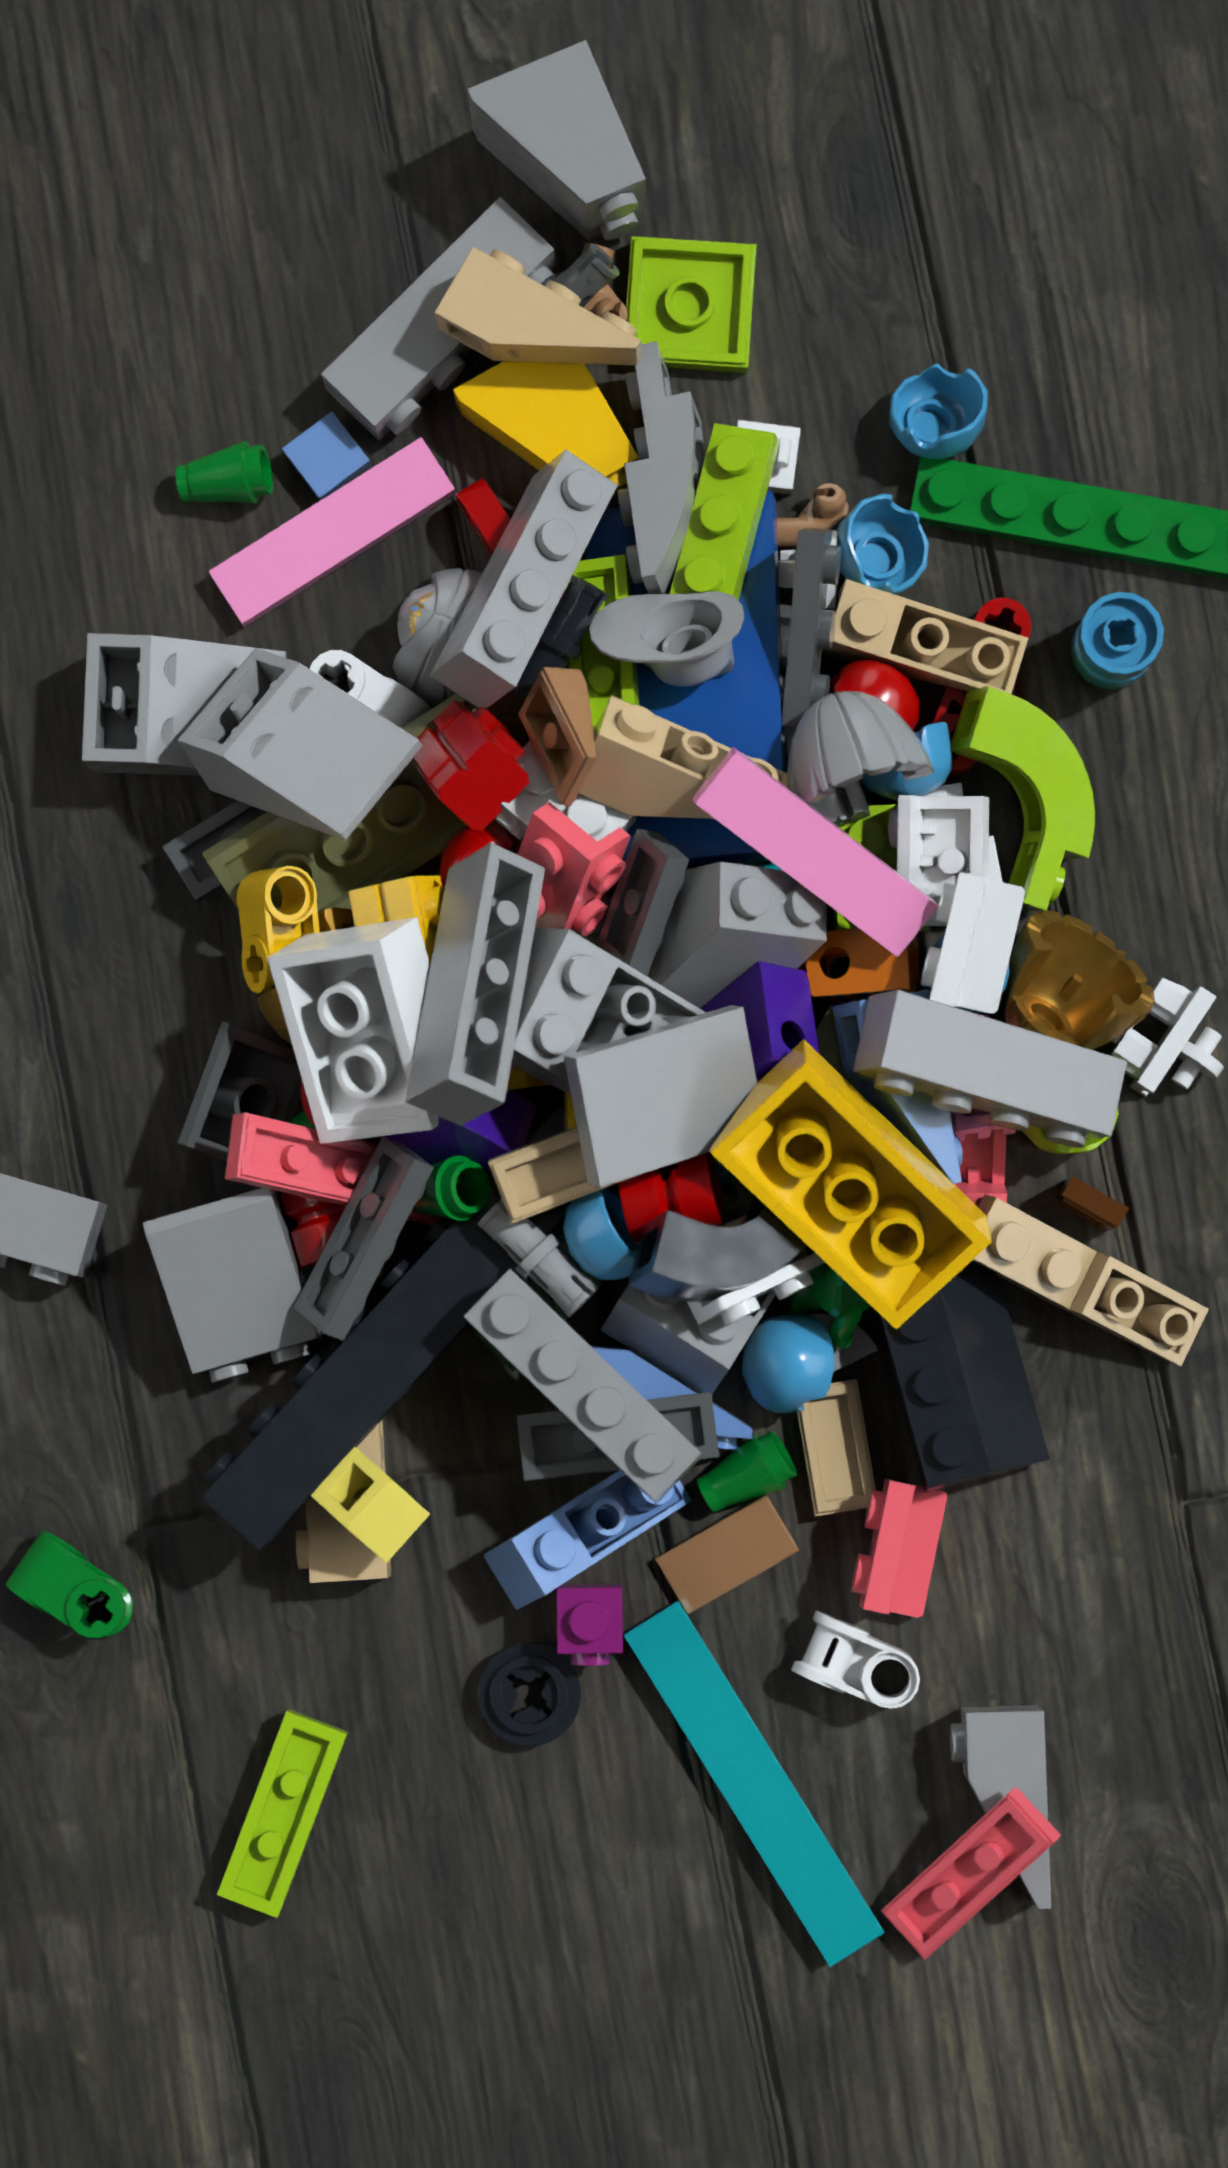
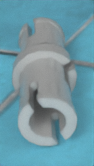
(539, 1258)

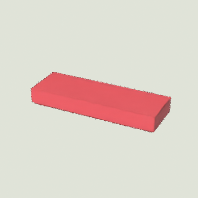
(970, 1873)

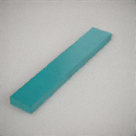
(754, 1783)

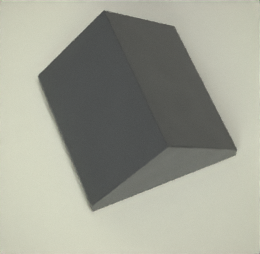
(241, 1077)

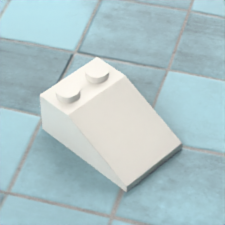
(355, 1024)

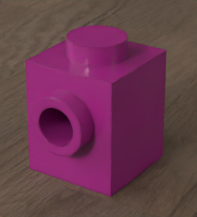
(589, 1622)

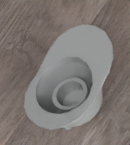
(674, 635)

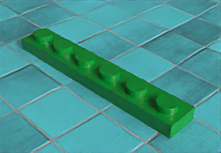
(1072, 516)

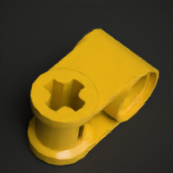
(269, 930)

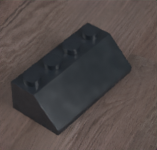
(964, 1384)

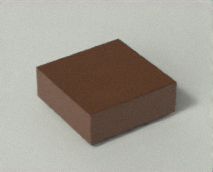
(1091, 1204)

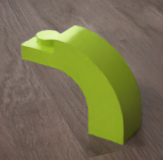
(1047, 778)

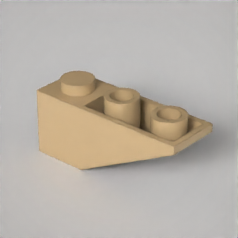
(522, 321)
(923, 640)
(653, 764)

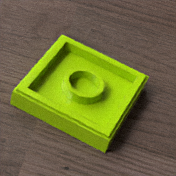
(693, 301)

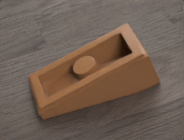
(561, 728)
(727, 1554)

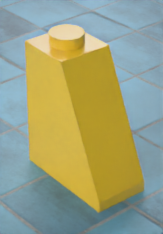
(548, 409)

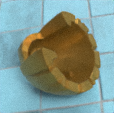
(1073, 983)

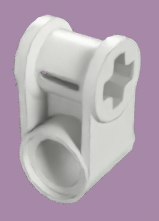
(371, 688)
(853, 1662)

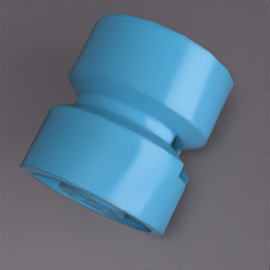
(1117, 640)

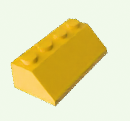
(851, 1185)

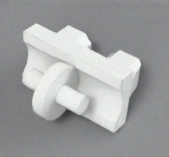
(1182, 1013)

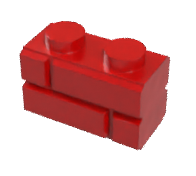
(471, 763)

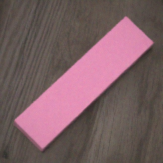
(332, 532)
(814, 852)

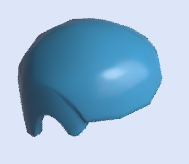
(938, 412)
(882, 545)
(938, 746)
(599, 1235)
(788, 1362)

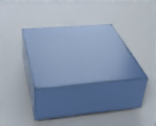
(326, 456)

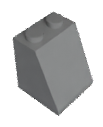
(564, 140)
(730, 921)
(232, 1283)

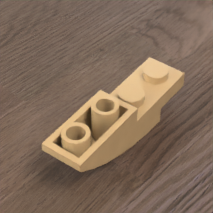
(1089, 1283)

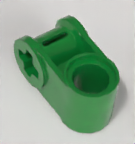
(62, 1581)

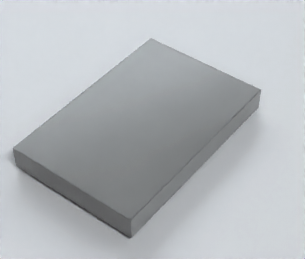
(659, 1093)

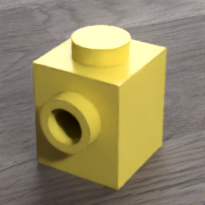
(370, 1504)

